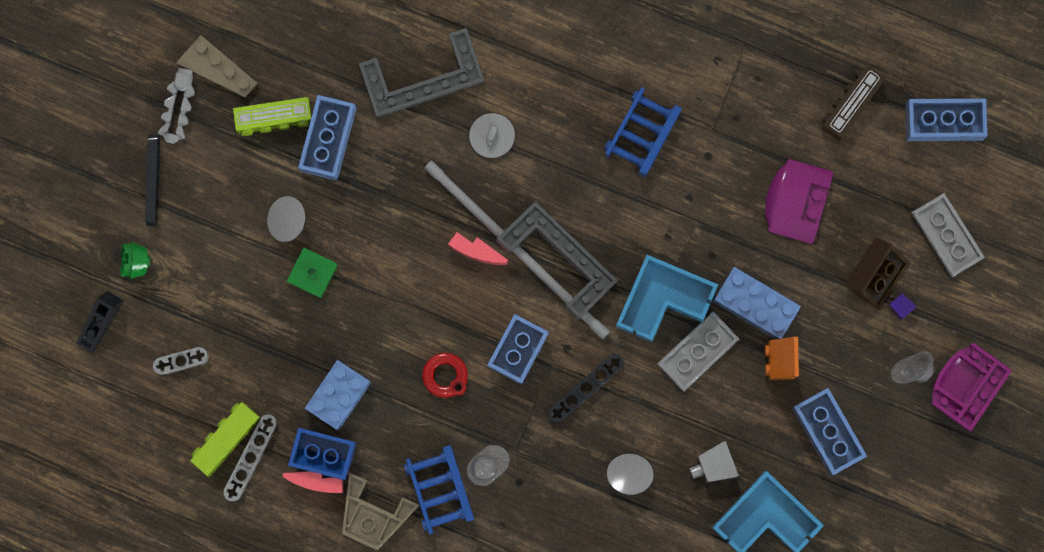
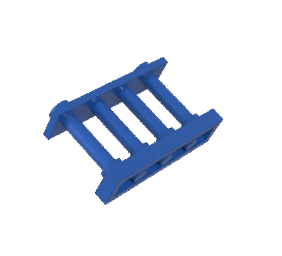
(661, 131)
(452, 475)

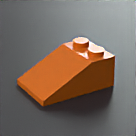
(782, 359)

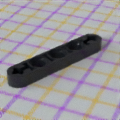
(152, 180)
(595, 384)

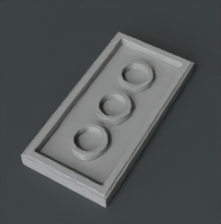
(947, 235)
(698, 351)

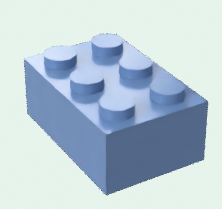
(518, 349)
(338, 395)

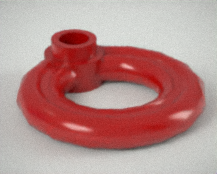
(461, 375)

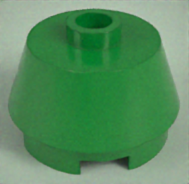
(133, 260)

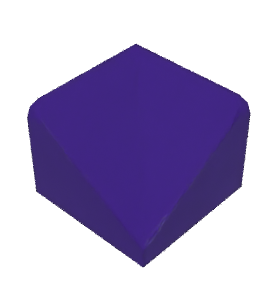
(901, 306)

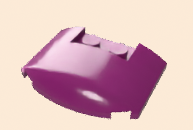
(797, 200)
(968, 385)

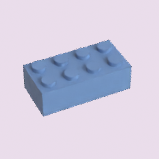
(946, 119)
(327, 137)
(756, 304)
(829, 432)

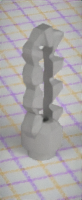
(183, 83)

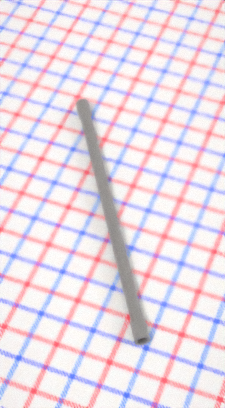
(439, 175)

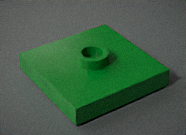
(312, 272)

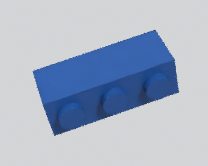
(322, 453)

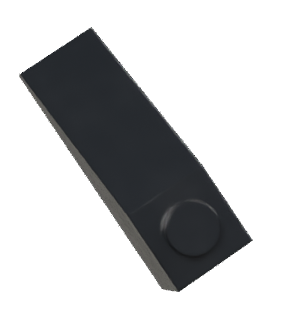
(99, 321)

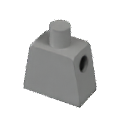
(715, 464)

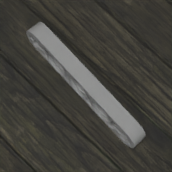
(243, 464)

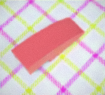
(477, 250)
(316, 482)

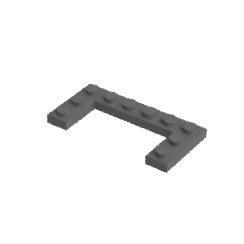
(465, 77)
(538, 219)

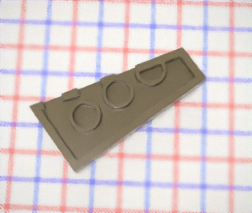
(216, 67)

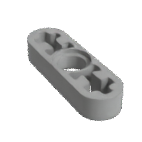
(168, 369)

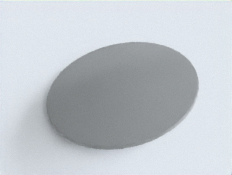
(492, 135)
(286, 218)
(630, 474)

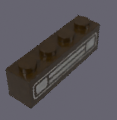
(853, 102)

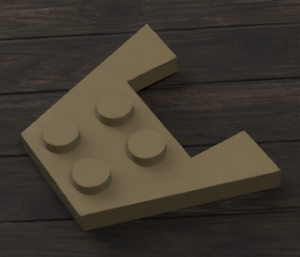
(370, 523)

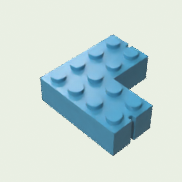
(664, 287)
(763, 507)

